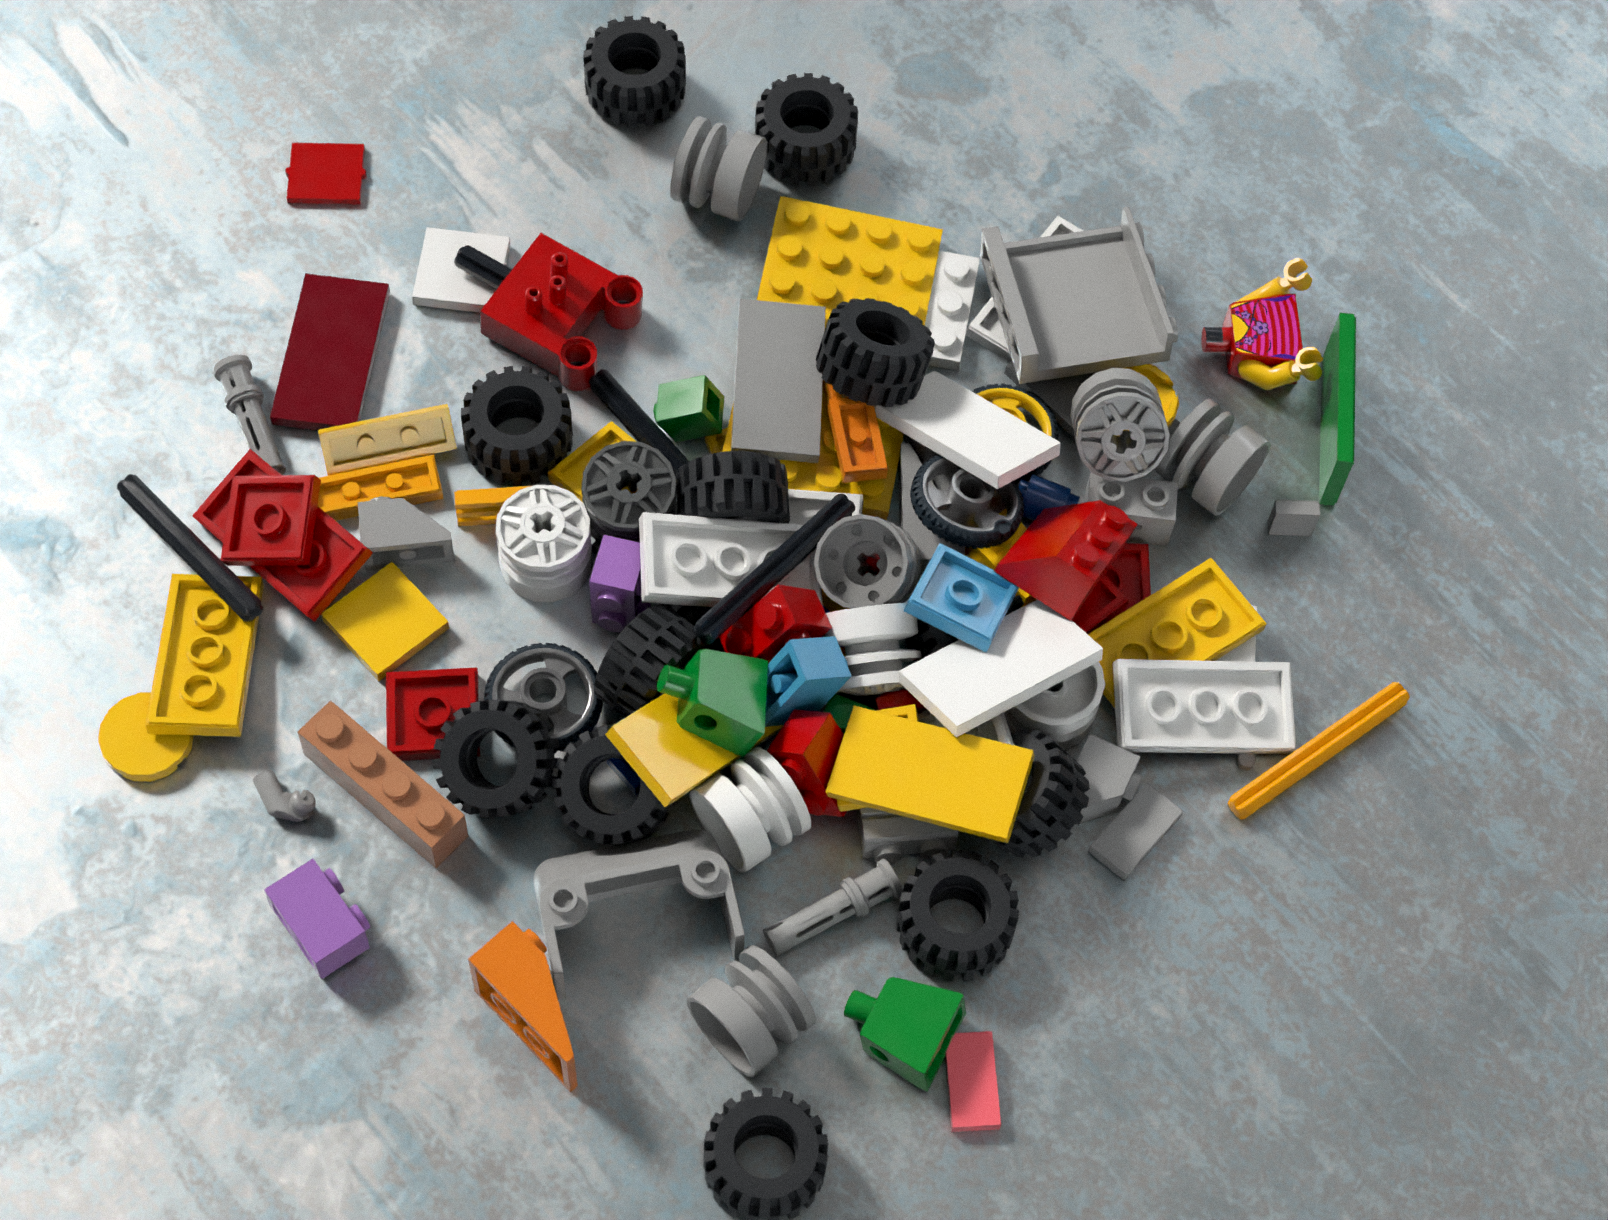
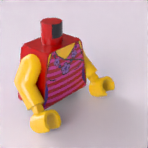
(1265, 335)

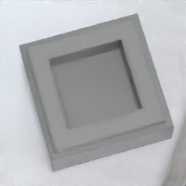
(1293, 517)

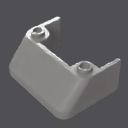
(572, 880)

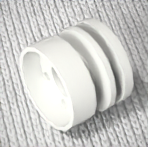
(544, 543)
(873, 647)
(751, 809)

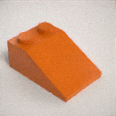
(518, 986)

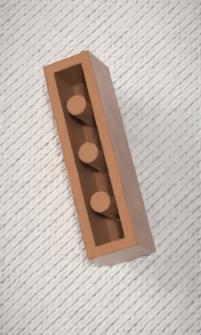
(383, 784)

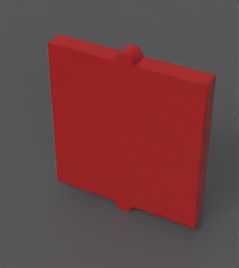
(326, 173)

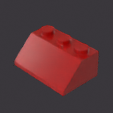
(1067, 553)

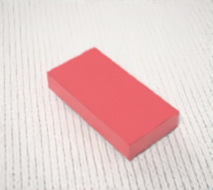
(972, 1082)

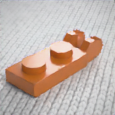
(856, 438)

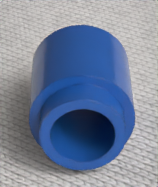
(1044, 494)

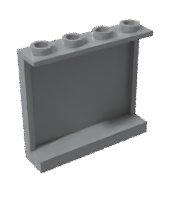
(1078, 301)

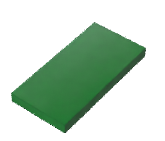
(1337, 409)

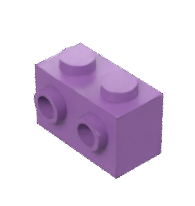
(616, 584)
(318, 918)

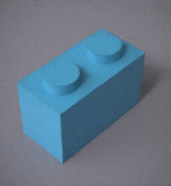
(804, 677)

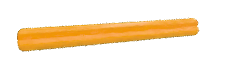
(1318, 750)

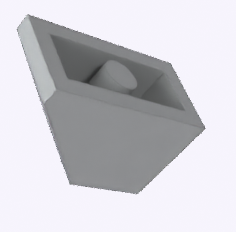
(401, 534)
(1109, 776)

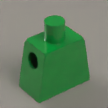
(720, 698)
(908, 1026)

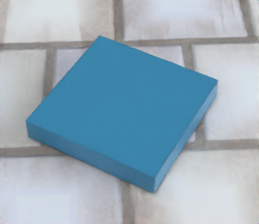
(961, 597)

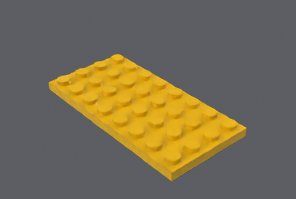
(826, 259)

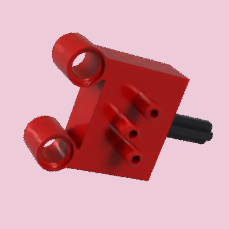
(550, 303)

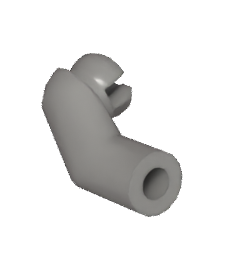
(283, 804)

